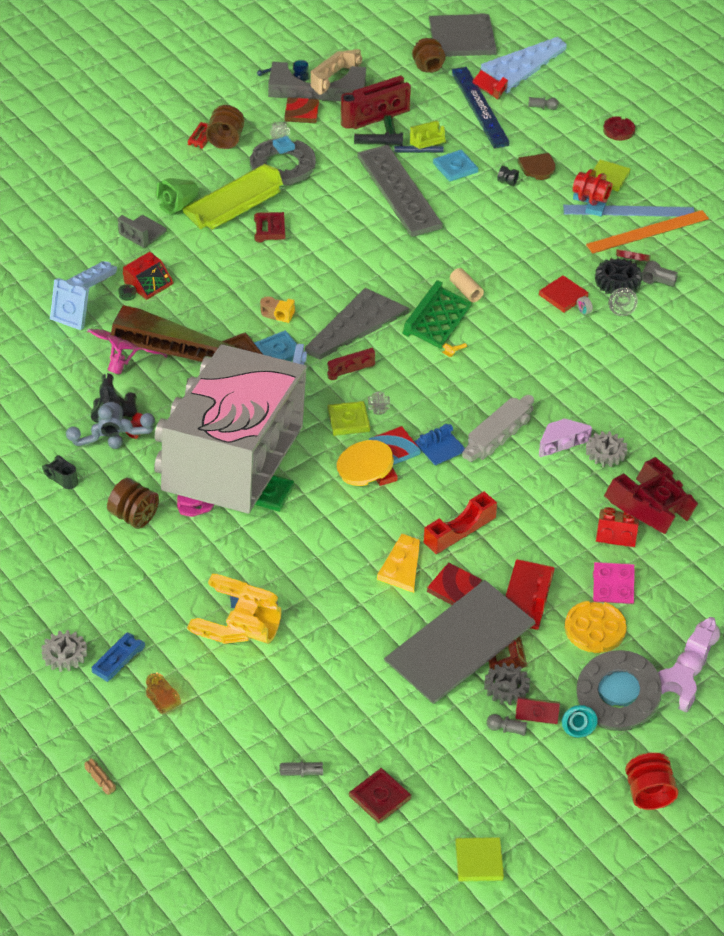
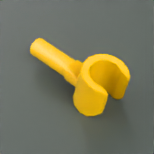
(450, 350)

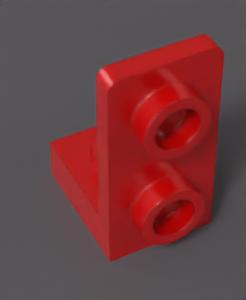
(490, 84)

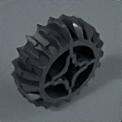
(617, 274)

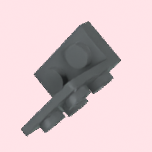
(141, 230)

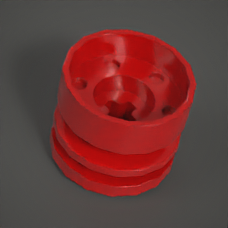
(651, 781)

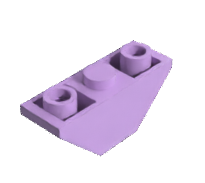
(563, 435)

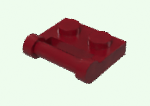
(276, 226)

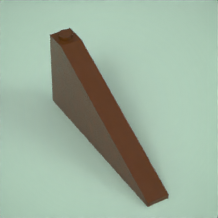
(162, 335)

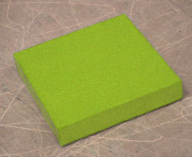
(615, 173)
(348, 418)
(479, 859)

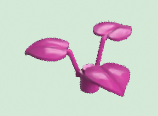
(118, 360)

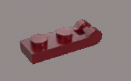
(350, 363)

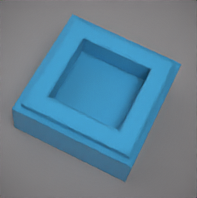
(283, 144)

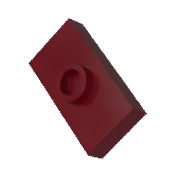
(537, 710)

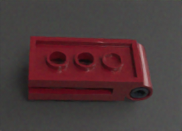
(374, 102)

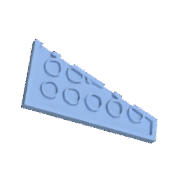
(524, 62)

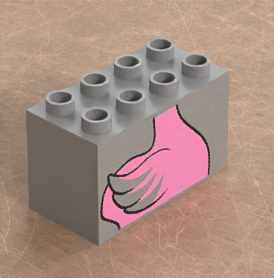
(231, 428)

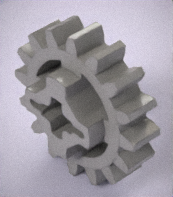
(606, 449)
(64, 650)

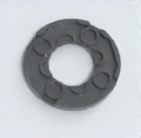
(302, 152)
(625, 717)

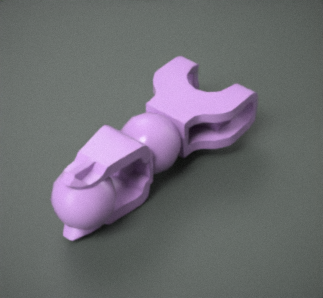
(690, 663)

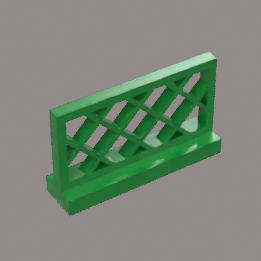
(426, 309)

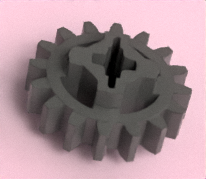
(507, 683)

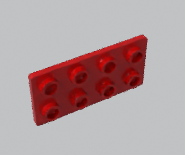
(530, 588)

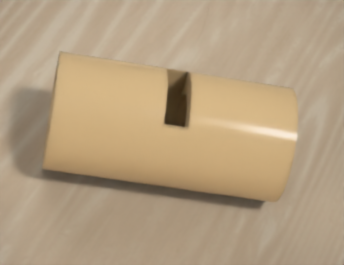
(466, 285)

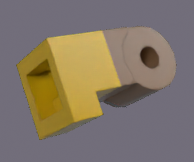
(277, 309)

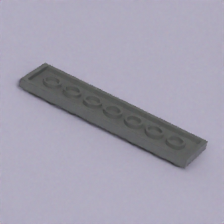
(399, 191)

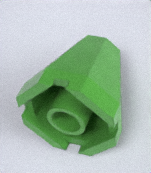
(175, 194)

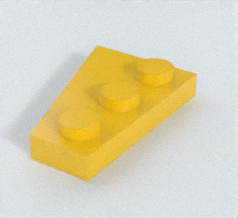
(401, 564)

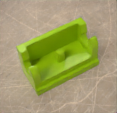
(427, 134)

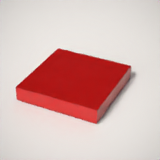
(562, 293)

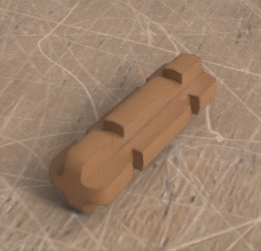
(100, 776)

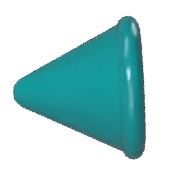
(579, 721)

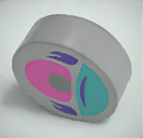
(584, 305)

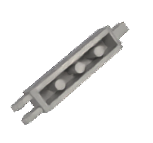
(498, 428)

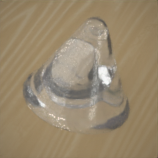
(623, 301)

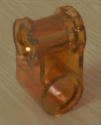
(161, 693)

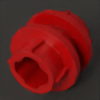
(594, 187)

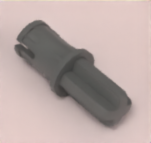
(301, 768)

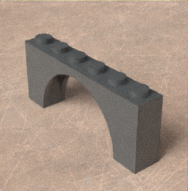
(284, 84)

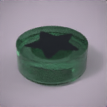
(127, 292)

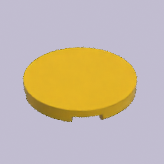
(365, 462)
(595, 626)

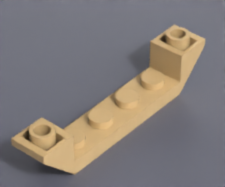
(333, 64)

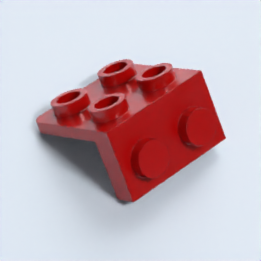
(617, 527)

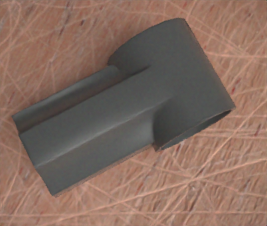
(654, 272)

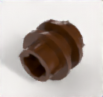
(428, 55)

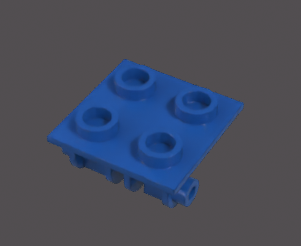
(440, 444)

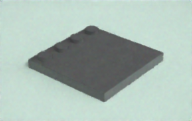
(463, 34)

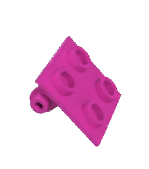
(613, 583)

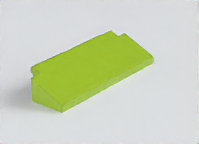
(235, 197)

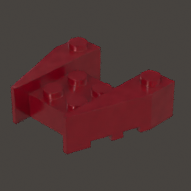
(655, 498)

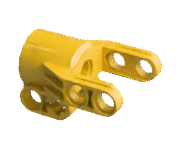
(253, 617)

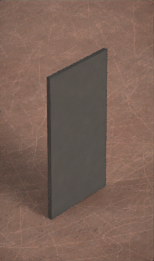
(459, 641)

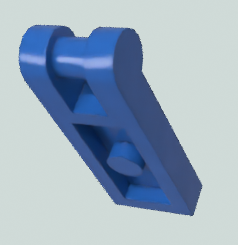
(117, 656)

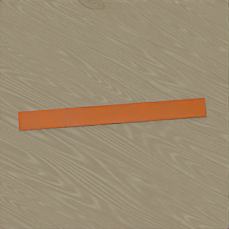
(647, 231)

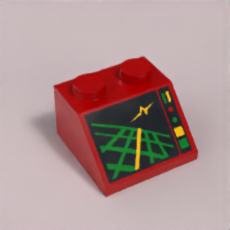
(147, 275)

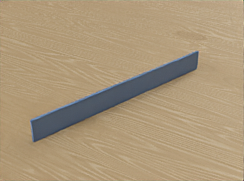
(632, 210)

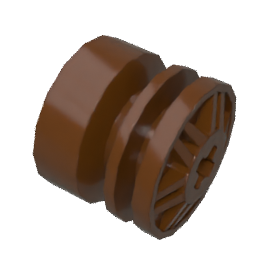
(225, 127)
(133, 503)

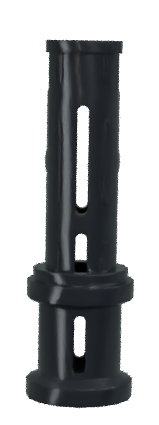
(387, 139)

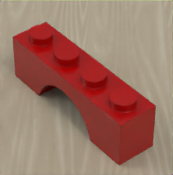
(477, 513)

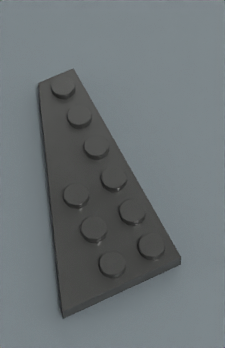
(357, 319)

